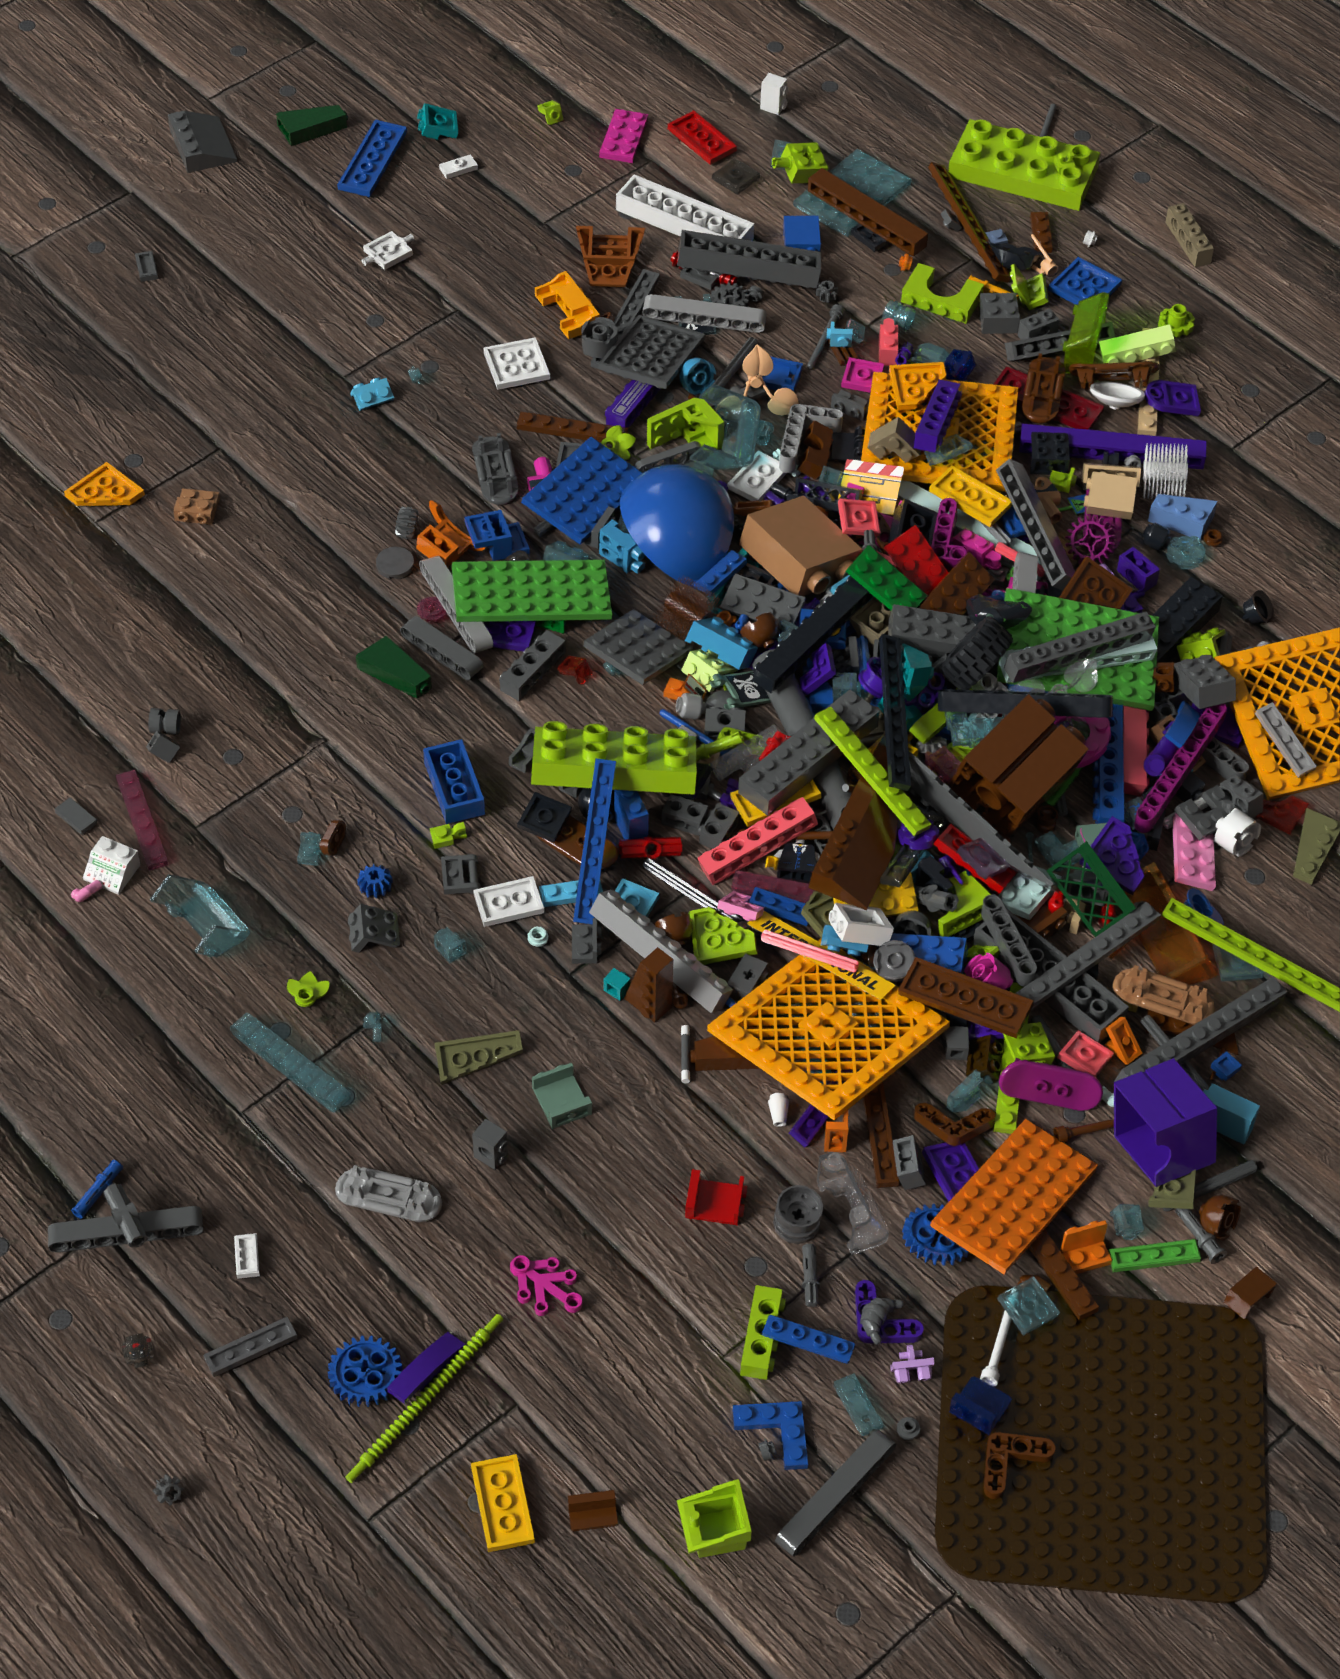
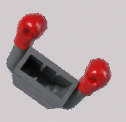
(1057, 899)

